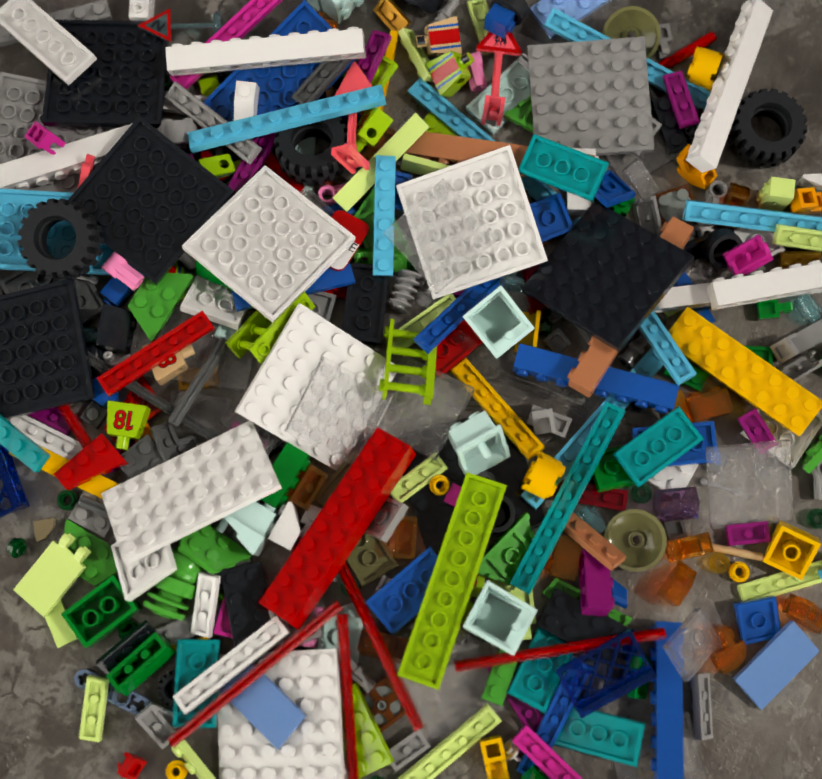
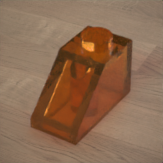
(736, 195)
(677, 584)
(803, 612)

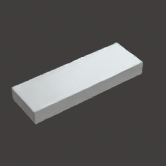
(205, 604)

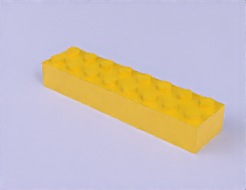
(745, 372)

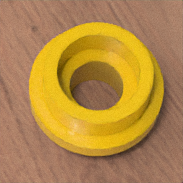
(444, 487)
(744, 569)
(178, 764)

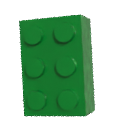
(100, 612)

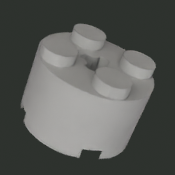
(177, 132)

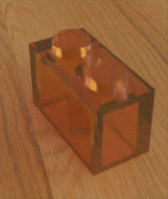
(709, 405)
(308, 487)
(406, 538)
(564, 559)

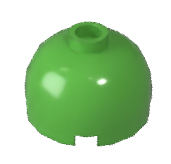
(187, 570)

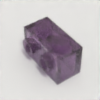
(676, 504)

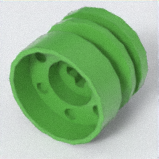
(170, 598)

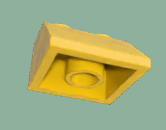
(791, 549)

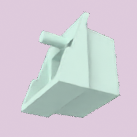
(336, 9)
(498, 322)
(478, 443)
(251, 525)
(500, 618)

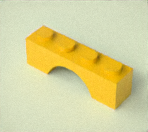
(494, 757)

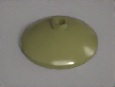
(634, 20)
(653, 537)

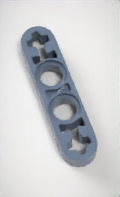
(112, 693)

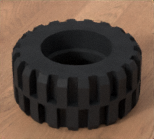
(783, 112)
(311, 168)
(35, 239)

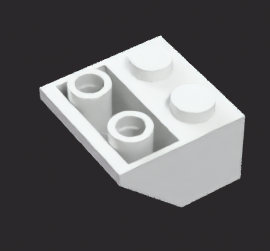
(288, 527)

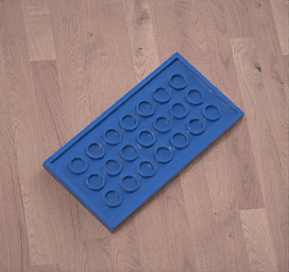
(278, 82)

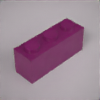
(595, 586)

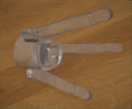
(424, 298)

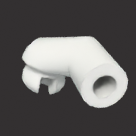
(113, 359)

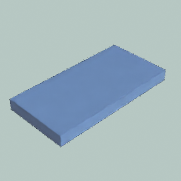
(776, 664)
(267, 708)

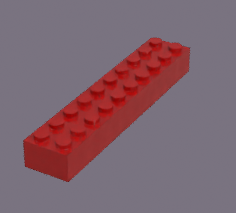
(338, 528)

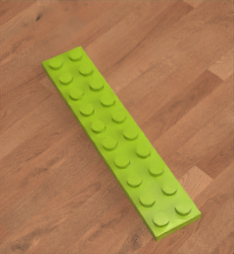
(452, 581)

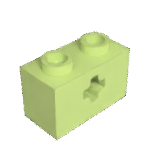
(776, 194)

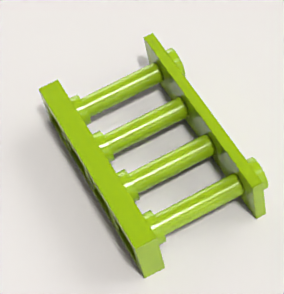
(260, 334)
(426, 372)

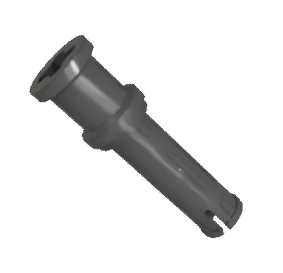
(635, 349)

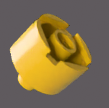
(704, 67)
(542, 476)

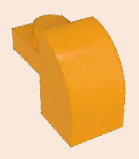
(693, 175)
(806, 201)

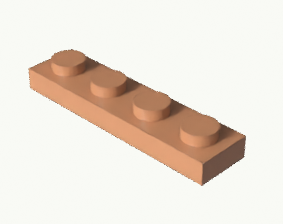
(594, 542)

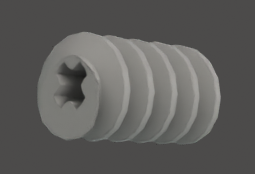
(402, 291)

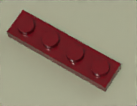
(612, 499)

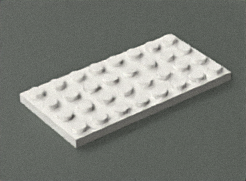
(189, 492)

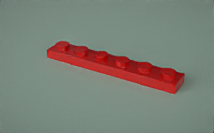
(155, 353)

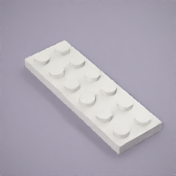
(46, 39)

